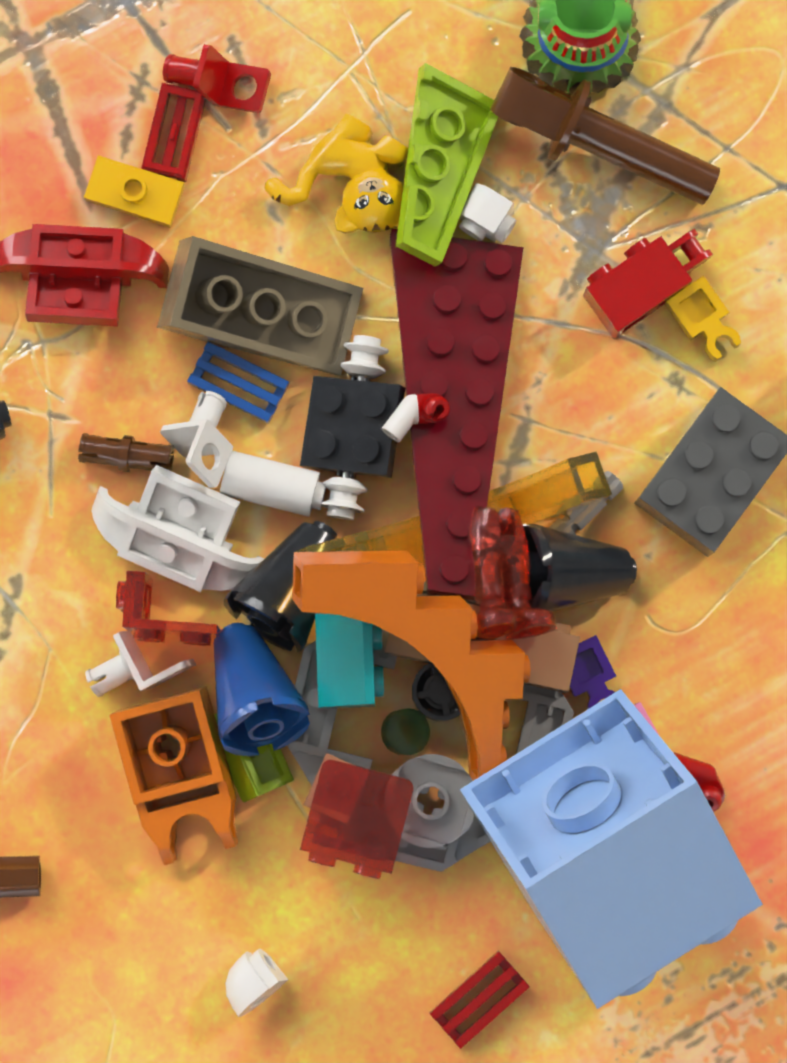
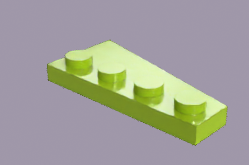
(443, 157)

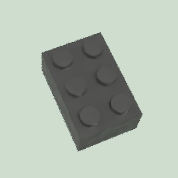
(714, 472)

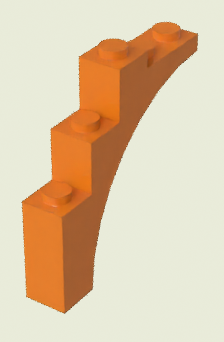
(383, 592)

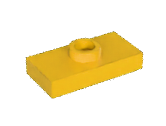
(134, 191)

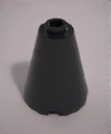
(574, 569)
(267, 591)

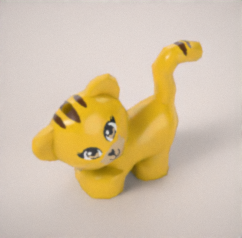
(371, 196)

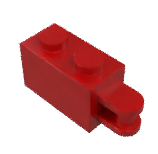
(643, 281)

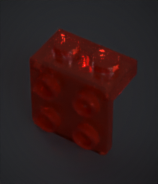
(135, 600)
(356, 818)

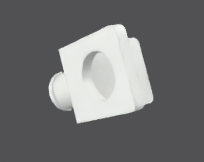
(201, 438)
(130, 665)

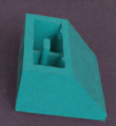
(347, 662)

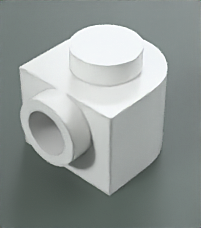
(487, 215)

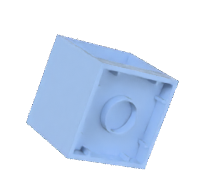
(613, 848)

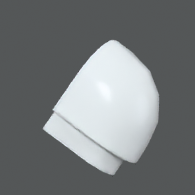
(252, 981)

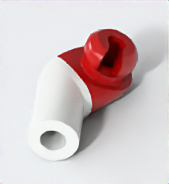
(415, 409)

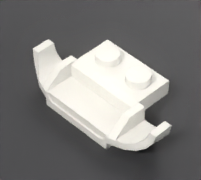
(176, 531)

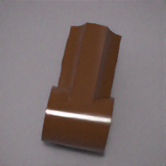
(20, 876)

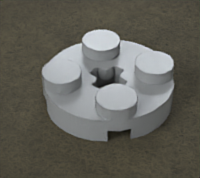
(444, 824)

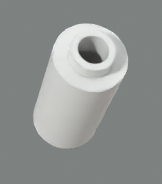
(272, 484)

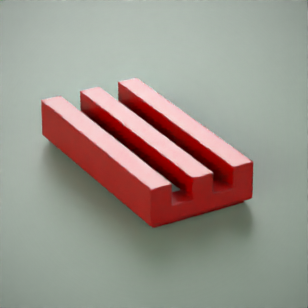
(166, 168)
(449, 1026)

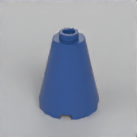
(254, 694)

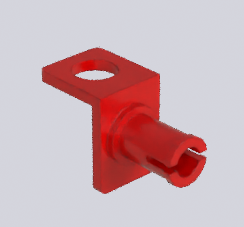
(216, 78)

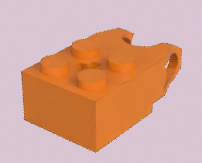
(180, 785)

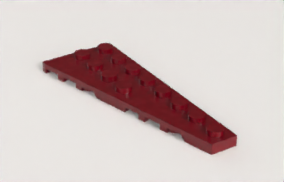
(455, 344)

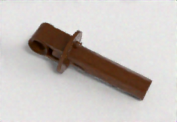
(569, 120)

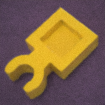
(700, 312)

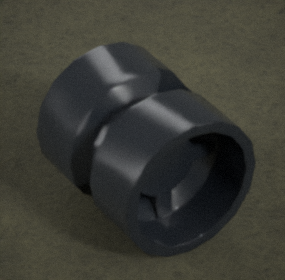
(433, 695)

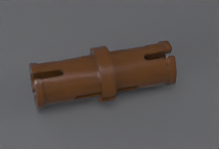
(125, 453)

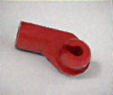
(707, 779)

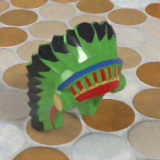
(580, 42)

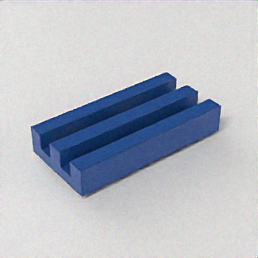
(203, 364)

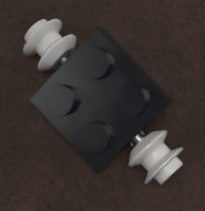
(346, 426)

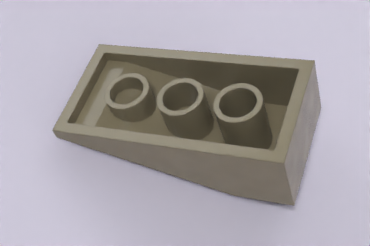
(259, 306)

